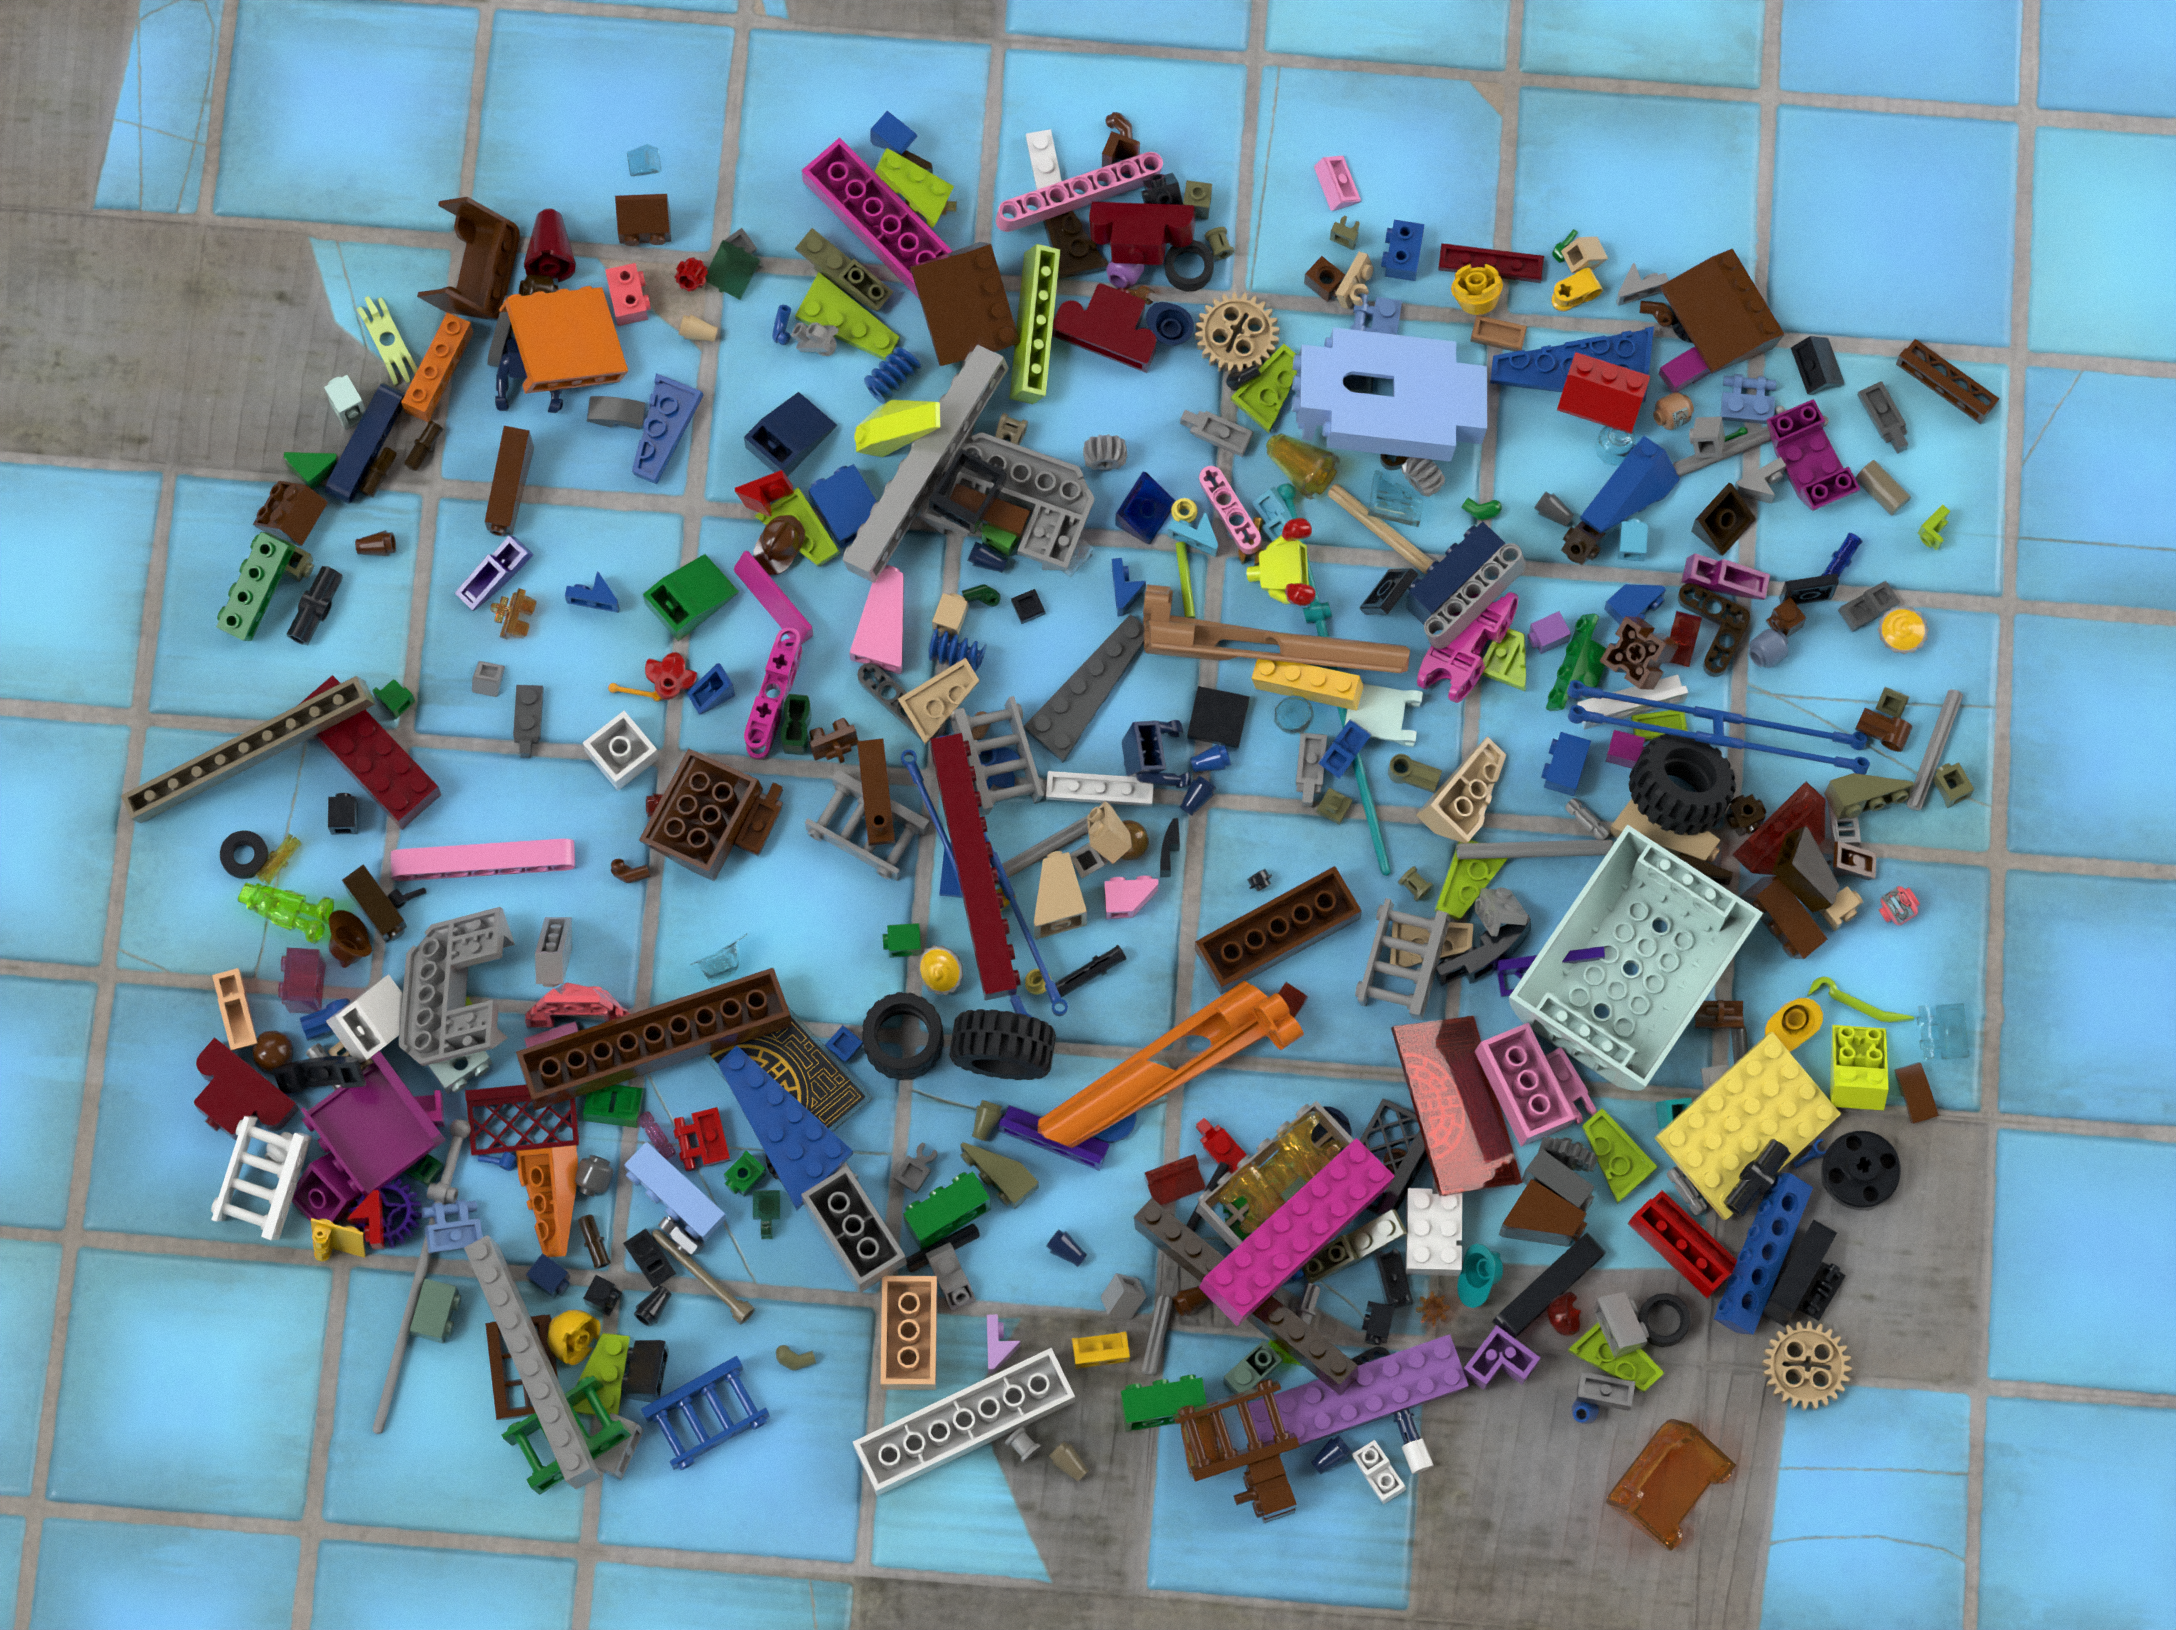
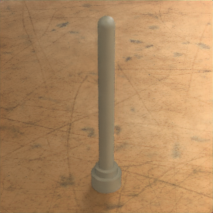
(740, 1310)

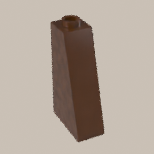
(509, 480)

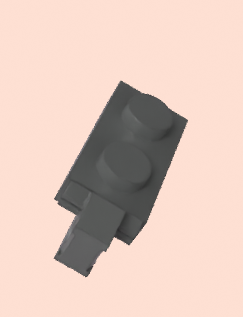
(1884, 415)
(528, 717)

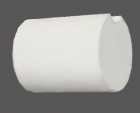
(1417, 1456)

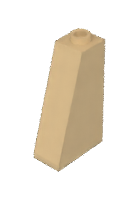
(1700, 846)

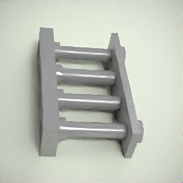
(964, 724)
(846, 786)
(1422, 976)

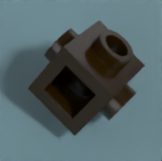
(1582, 543)
(1742, 822)

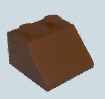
(643, 219)

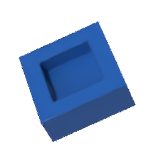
(844, 1044)

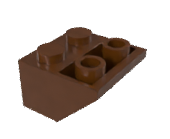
(290, 512)

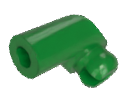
(1483, 511)

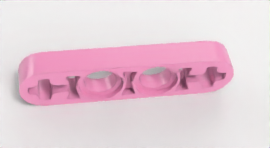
(1227, 511)

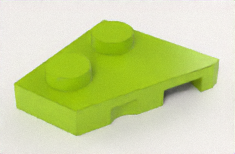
(1507, 660)

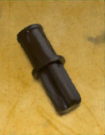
(423, 446)
(378, 472)
(594, 1241)

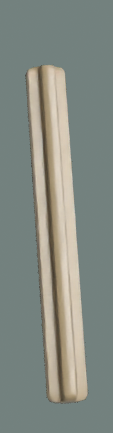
(1380, 528)

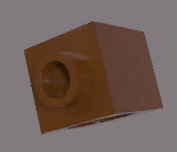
(1321, 269)

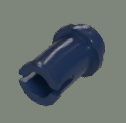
(1406, 1426)

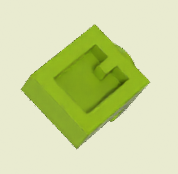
(1935, 522)

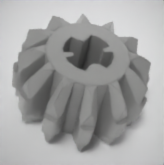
(1105, 452)
(1423, 475)

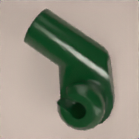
(983, 593)

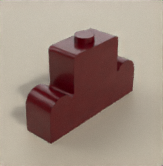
(1141, 230)
(1108, 327)
(238, 1092)

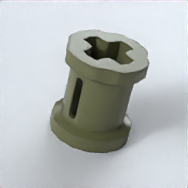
(1219, 243)
(1415, 883)

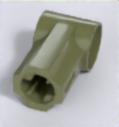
(1418, 774)

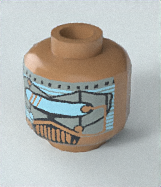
(1673, 411)

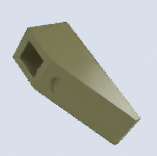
(1861, 793)
(1006, 1175)

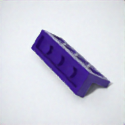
(1521, 964)
(1025, 1128)

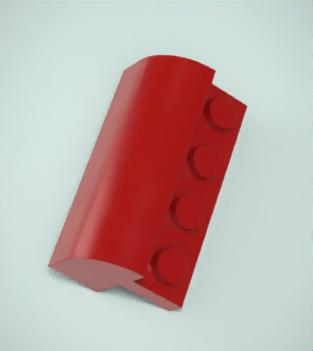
(1683, 1243)

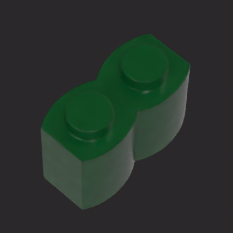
(797, 720)

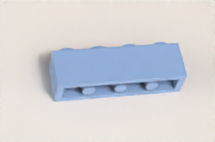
(675, 1192)

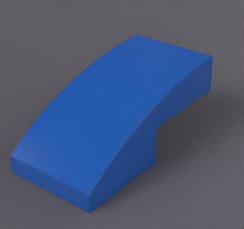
(1344, 748)

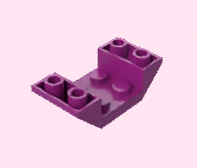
(1809, 456)

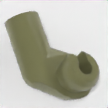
(792, 1360)

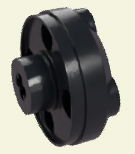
(1854, 1182)

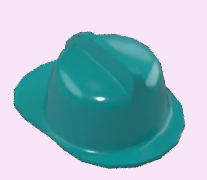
(1478, 1275)

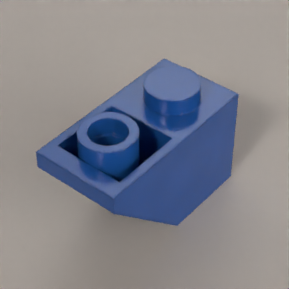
(1634, 601)

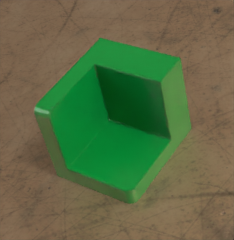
(394, 698)

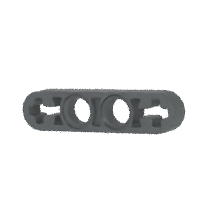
(892, 705)

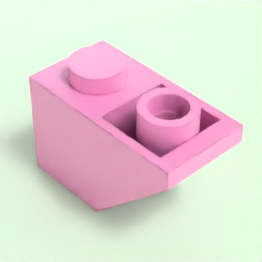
(1127, 897)

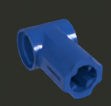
(315, 1024)

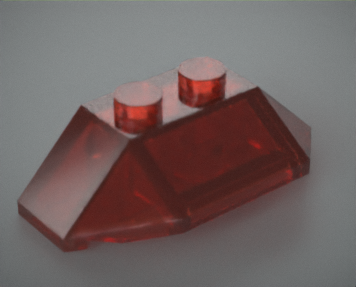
(1801, 809)

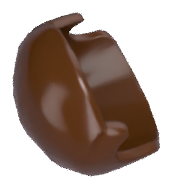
(272, 1050)

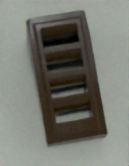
(1714, 872)

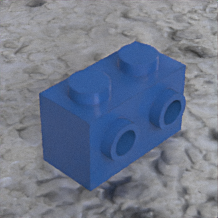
(1404, 250)
(1567, 763)

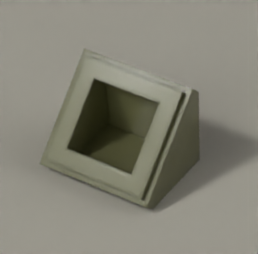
(1892, 702)

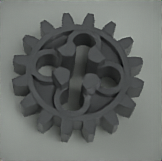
(1569, 1154)

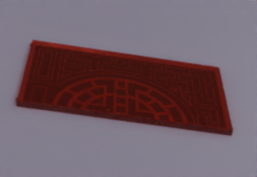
(1455, 1106)

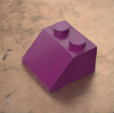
(324, 1191)

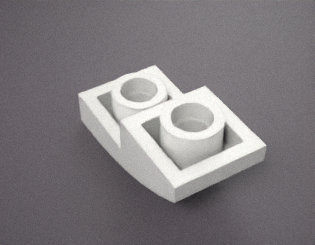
(1378, 1472)

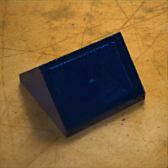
(1144, 509)

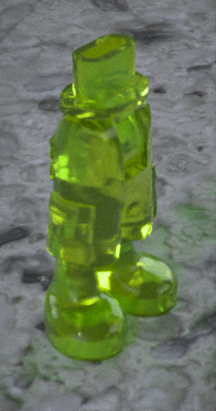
(284, 907)

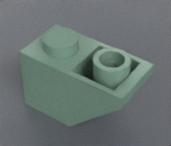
(1252, 1369)

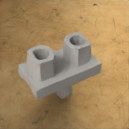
(815, 338)

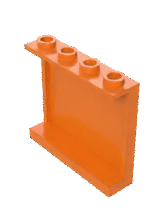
(565, 339)

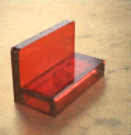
(1175, 1180)

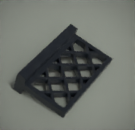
(1409, 1165)

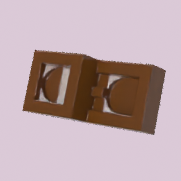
(1916, 1092)

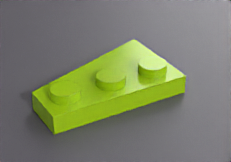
(1464, 883)
(1618, 1155)

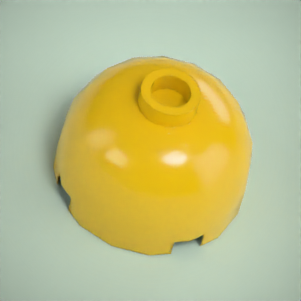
(572, 1334)

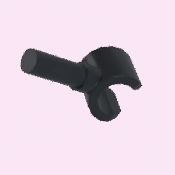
(400, 900)

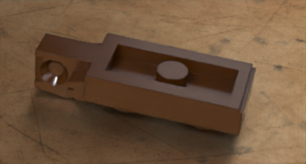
(760, 821)

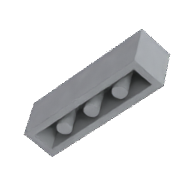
(553, 951)

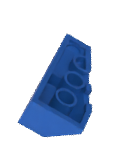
(1639, 481)

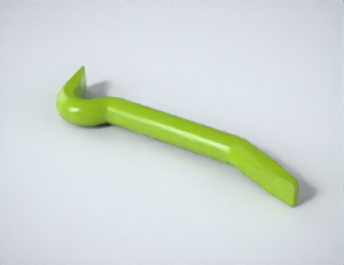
(1856, 1003)

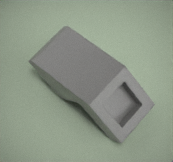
(950, 1276)

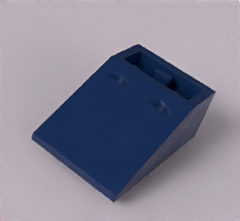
(788, 434)

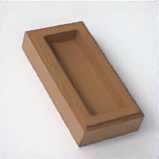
(1498, 333)

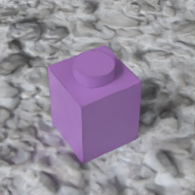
(1549, 633)

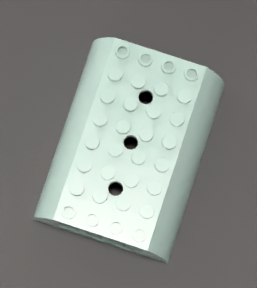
(1675, 967)

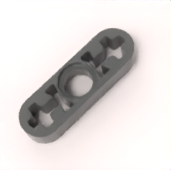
(499, 341)

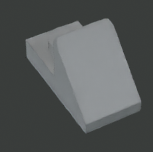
(1636, 289)
(1756, 484)

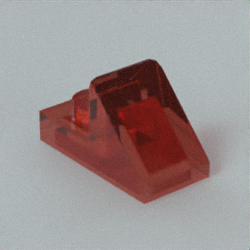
(1684, 632)

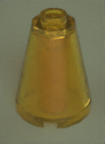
(1303, 464)

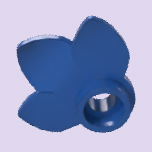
(998, 756)

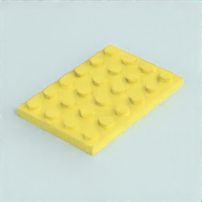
(1737, 1116)

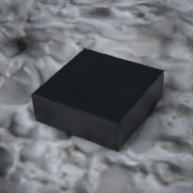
(1028, 606)

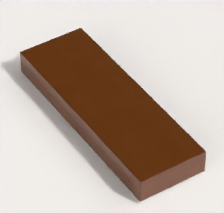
(1000, 515)

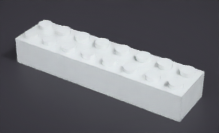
(964, 1421)

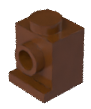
(1786, 618)

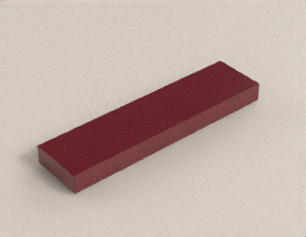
(1508, 264)

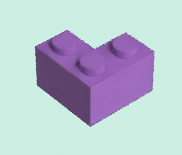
(1502, 1353)

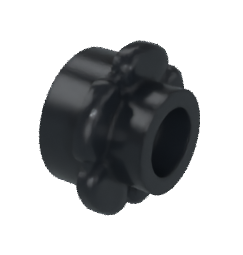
(1259, 880)

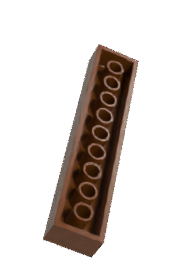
(654, 1038)

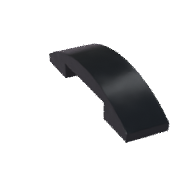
(319, 1072)

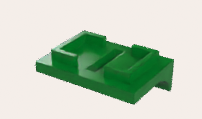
(625, 1109)

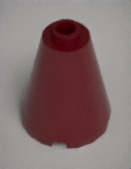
(550, 248)

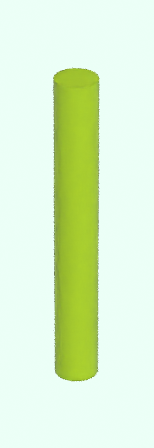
(1185, 581)

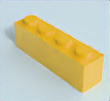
(1309, 682)

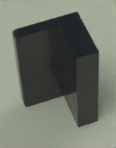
(1817, 364)

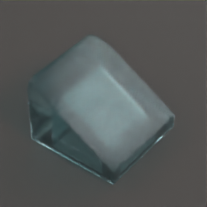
(644, 160)

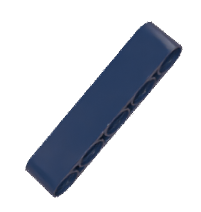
(365, 443)

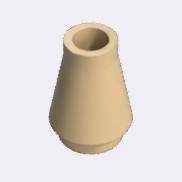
(697, 329)

